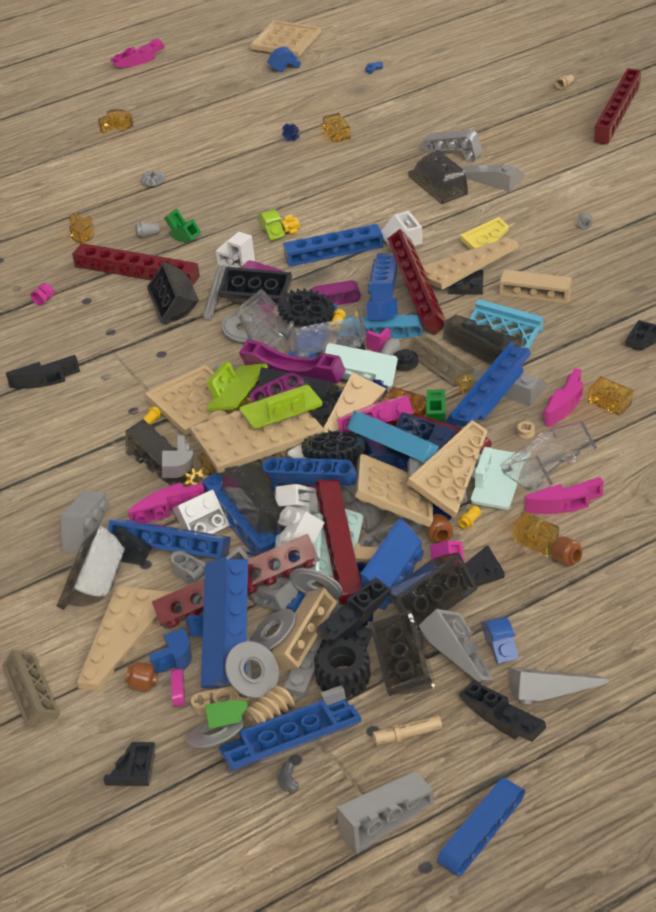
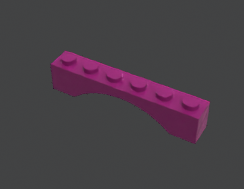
(322, 367)

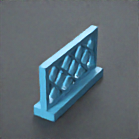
(508, 317)

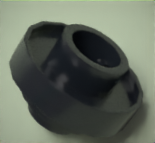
(406, 360)

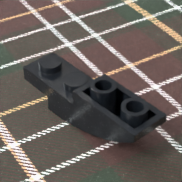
(44, 375)
(355, 612)
(499, 713)

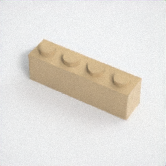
(535, 286)
(311, 613)

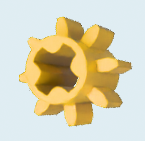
(290, 224)
(198, 474)

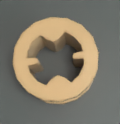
(526, 430)

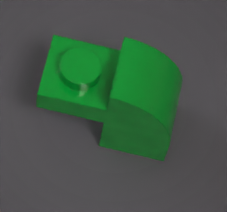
(180, 229)
(436, 405)

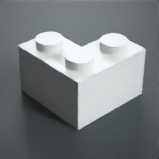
(236, 251)
(298, 497)
(298, 523)

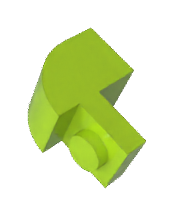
(270, 222)

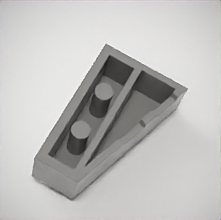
(82, 519)

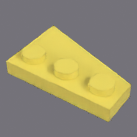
(485, 234)

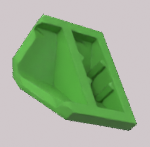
(225, 713)

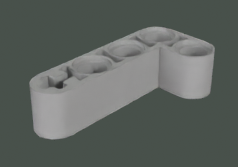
(454, 140)

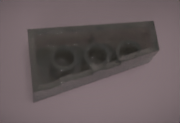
(478, 339)
(147, 446)
(252, 496)

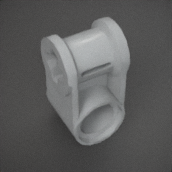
(187, 567)

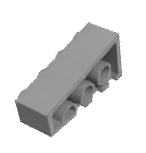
(383, 810)

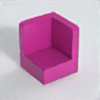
(375, 341)
(446, 548)

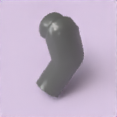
(285, 779)

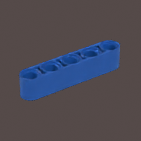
(309, 470)
(480, 827)

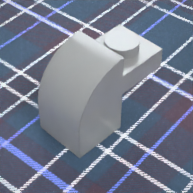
(178, 462)

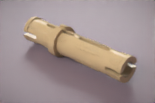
(399, 732)

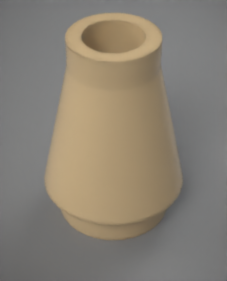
(564, 81)

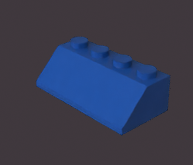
(394, 558)

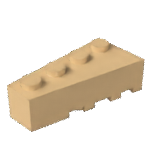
(357, 394)

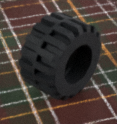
(342, 654)

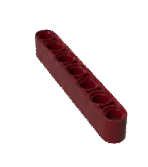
(338, 537)

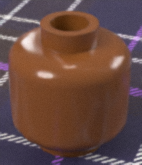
(440, 529)
(566, 551)
(141, 676)

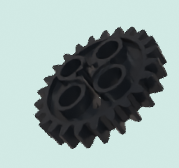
(305, 308)
(333, 445)

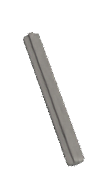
(213, 295)

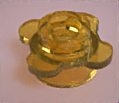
(461, 381)

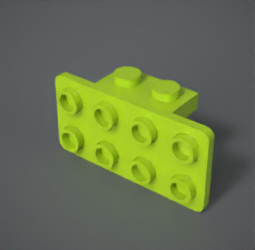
(232, 387)
(280, 406)

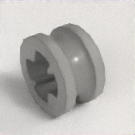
(582, 224)

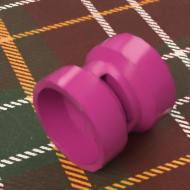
(41, 294)

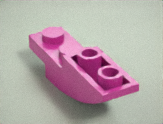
(133, 57)
(564, 400)
(383, 411)
(561, 500)
(159, 503)

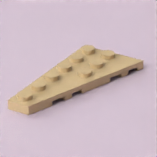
(454, 268)
(450, 469)
(123, 627)

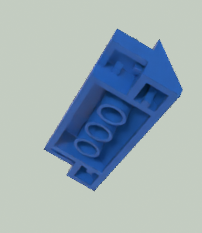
(490, 387)
(223, 617)
(288, 733)

